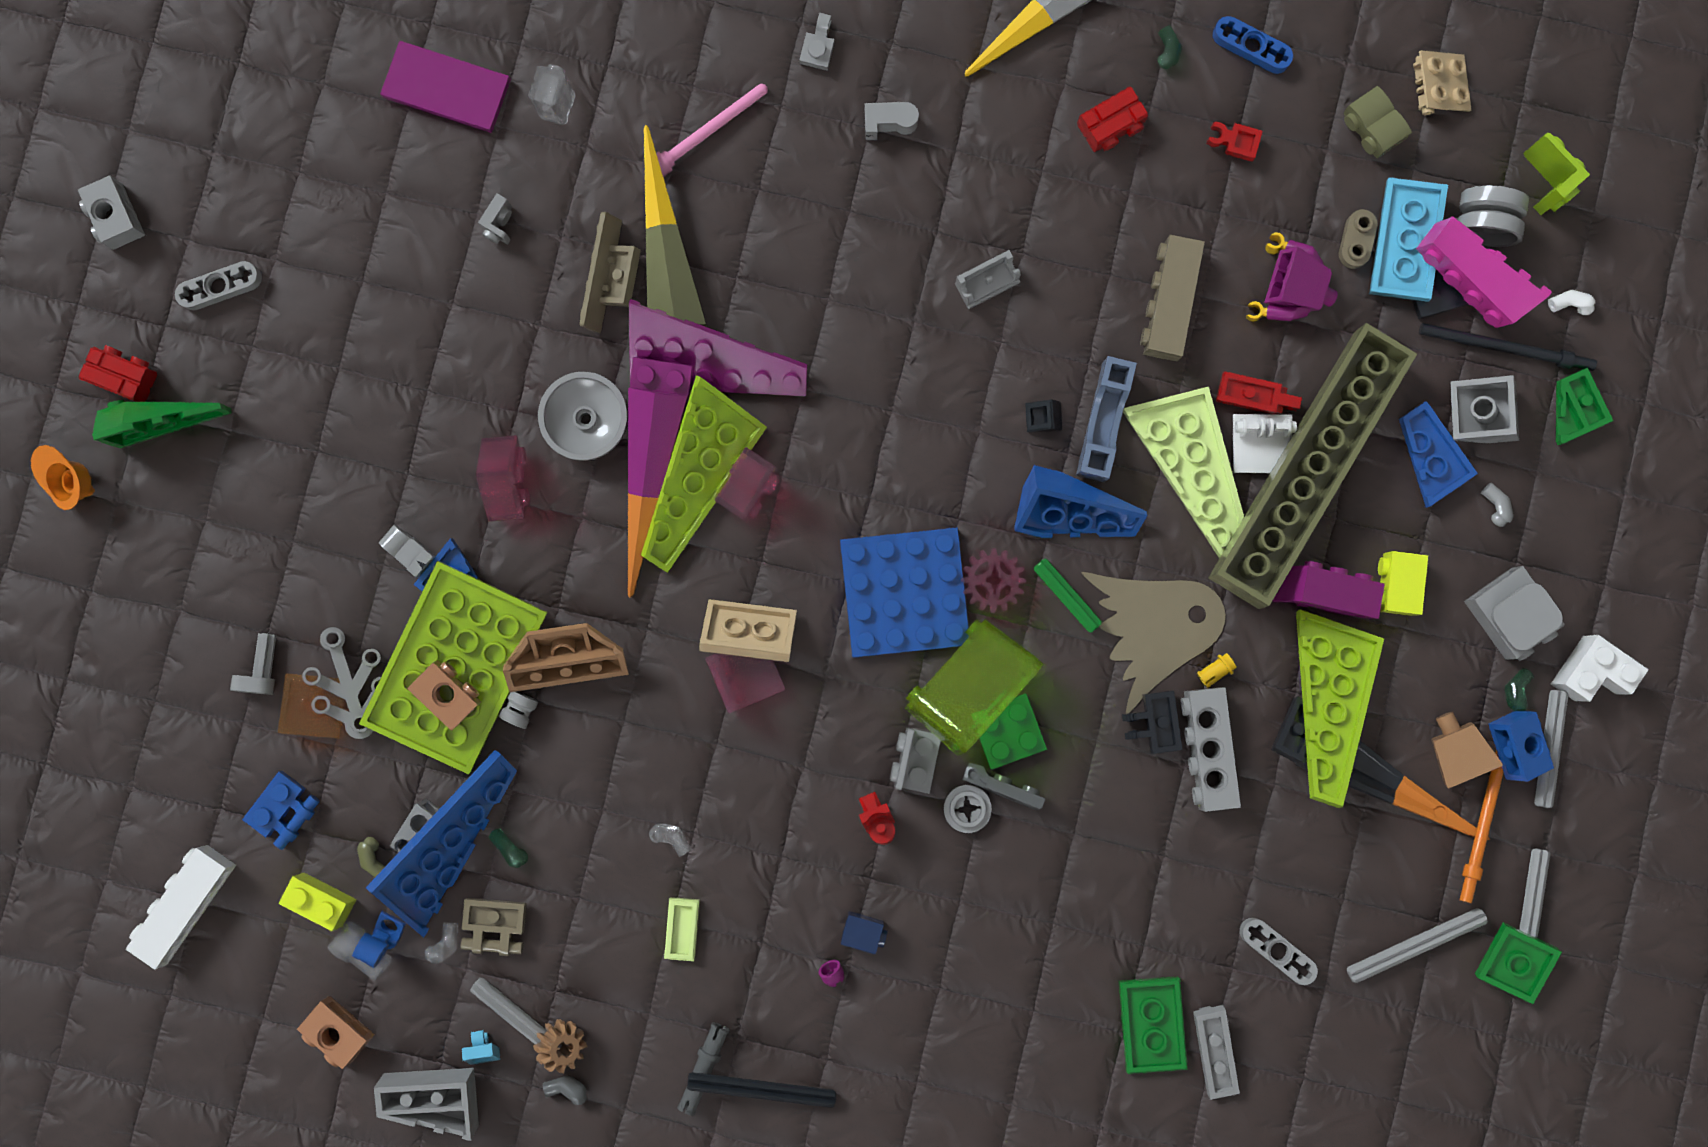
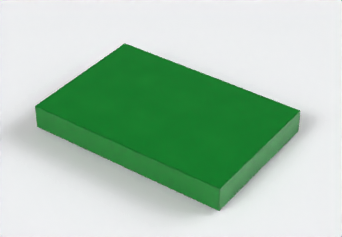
(1152, 1025)

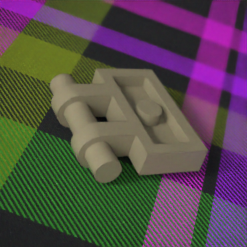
(497, 917)

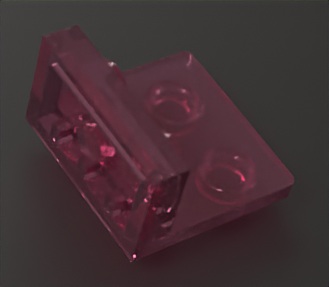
(744, 679)

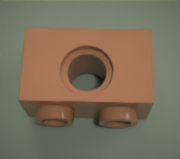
(427, 690)
(352, 1032)

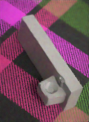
(1216, 1052)

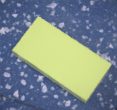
(682, 929)

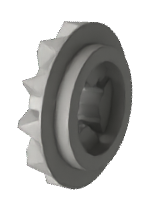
(978, 817)

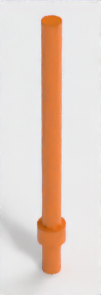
(1473, 870)

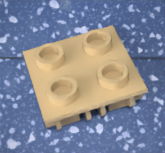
(1442, 81)

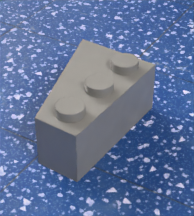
(430, 1099)

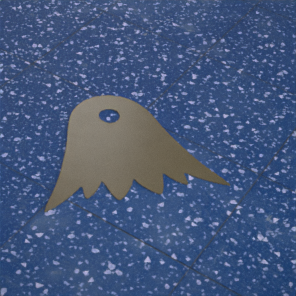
(1157, 626)

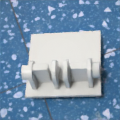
(1260, 441)

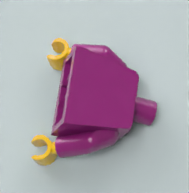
(1297, 282)

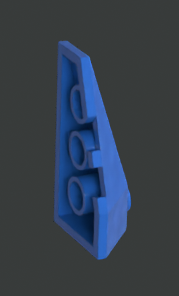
(1064, 505)

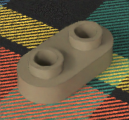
(1358, 237)

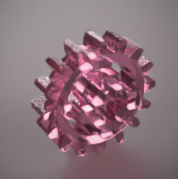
(993, 565)

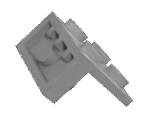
(916, 761)

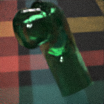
(1515, 690)

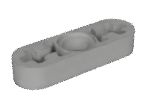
(195, 284)
(1300, 958)

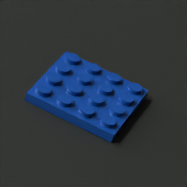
(904, 592)

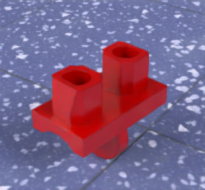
(877, 819)

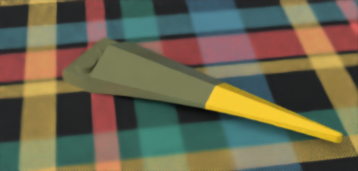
(668, 271)

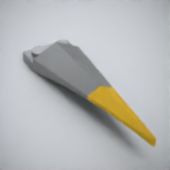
(1030, 21)

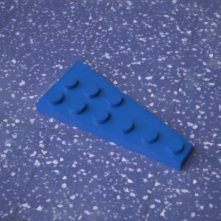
(437, 853)

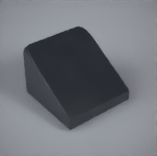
(1043, 416)

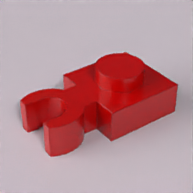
(1240, 140)

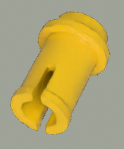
(1217, 670)

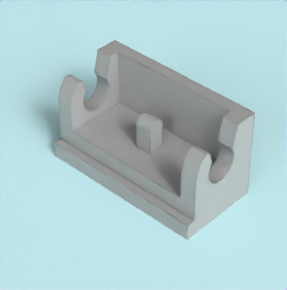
(988, 280)

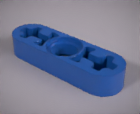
(1250, 32)

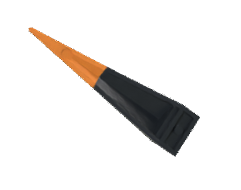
(1369, 774)

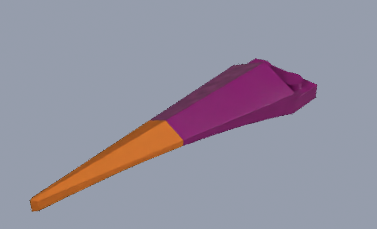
(655, 413)

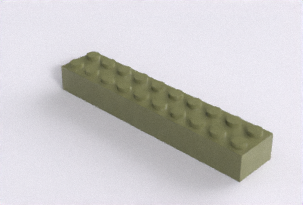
(1312, 466)

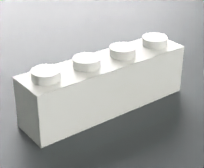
(180, 906)

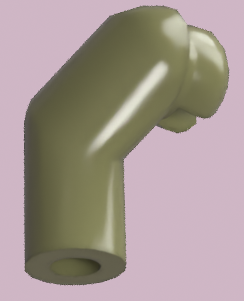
(367, 857)

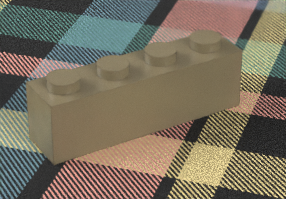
(1173, 297)

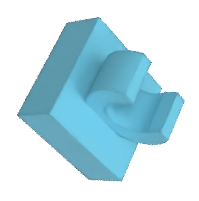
(481, 1049)

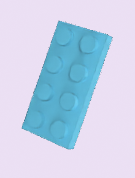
(1406, 218)

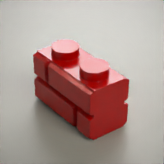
(1112, 120)
(123, 377)

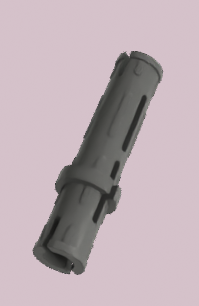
(707, 1058)

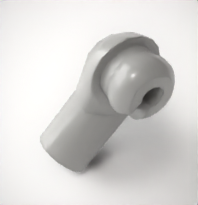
(1502, 503)

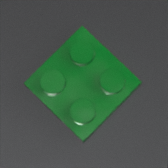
(1012, 734)
(1518, 963)

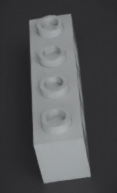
(1226, 792)

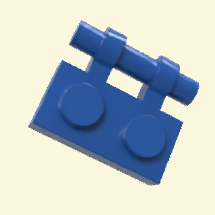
(273, 806)

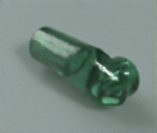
(1172, 48)
(512, 855)

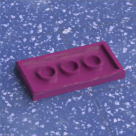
(445, 86)

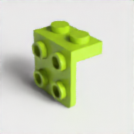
(1558, 168)

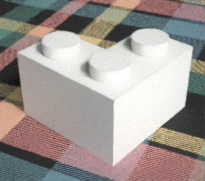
(1597, 664)

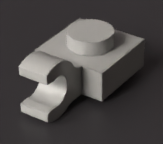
(817, 47)

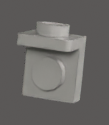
(495, 215)

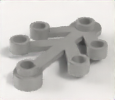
(347, 688)

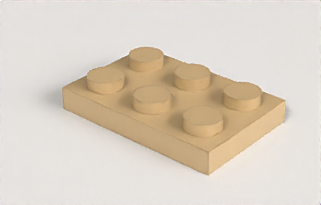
(748, 630)

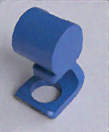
(373, 947)

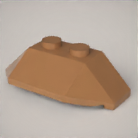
(563, 657)

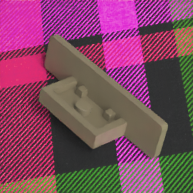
(610, 273)

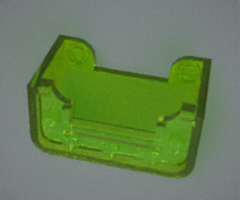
(973, 687)

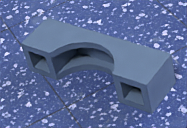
(1104, 420)

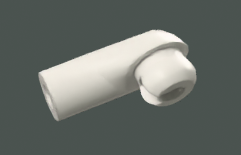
(1583, 301)

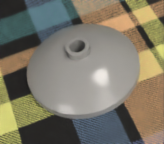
(568, 402)

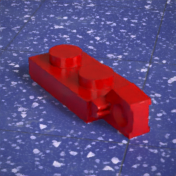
(1255, 394)

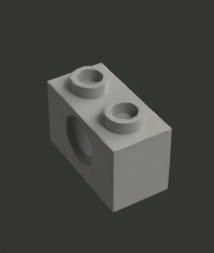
(122, 225)

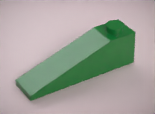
(135, 422)

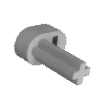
(261, 678)

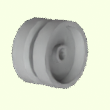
(1494, 214)

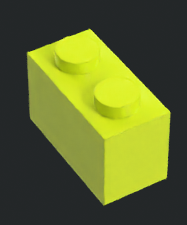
(1404, 582)
(317, 901)

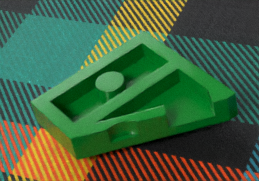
(1578, 407)

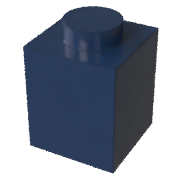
(863, 933)

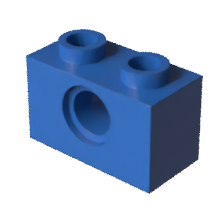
(1521, 745)

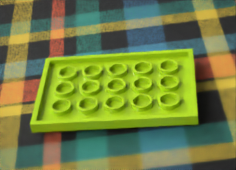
(475, 633)

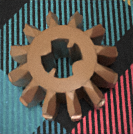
(556, 1057)

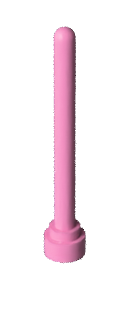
(667, 159)

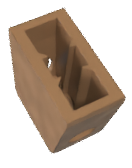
(1462, 751)

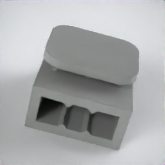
(1516, 613)

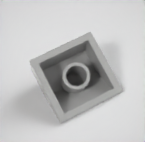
(1485, 410)

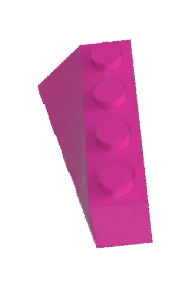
(1480, 273)

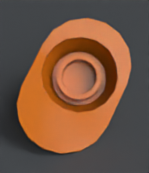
(61, 479)

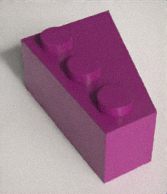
(1332, 590)

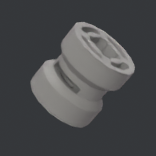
(522, 703)

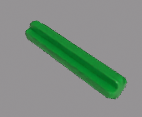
(1067, 595)

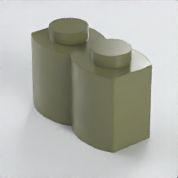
(1376, 122)

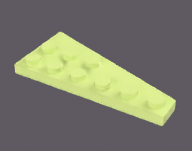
(1191, 453)

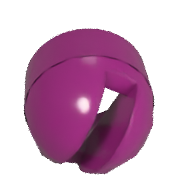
(831, 973)

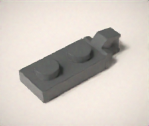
(1002, 786)

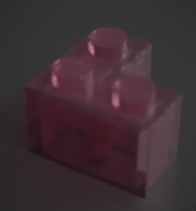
(501, 478)
(747, 485)

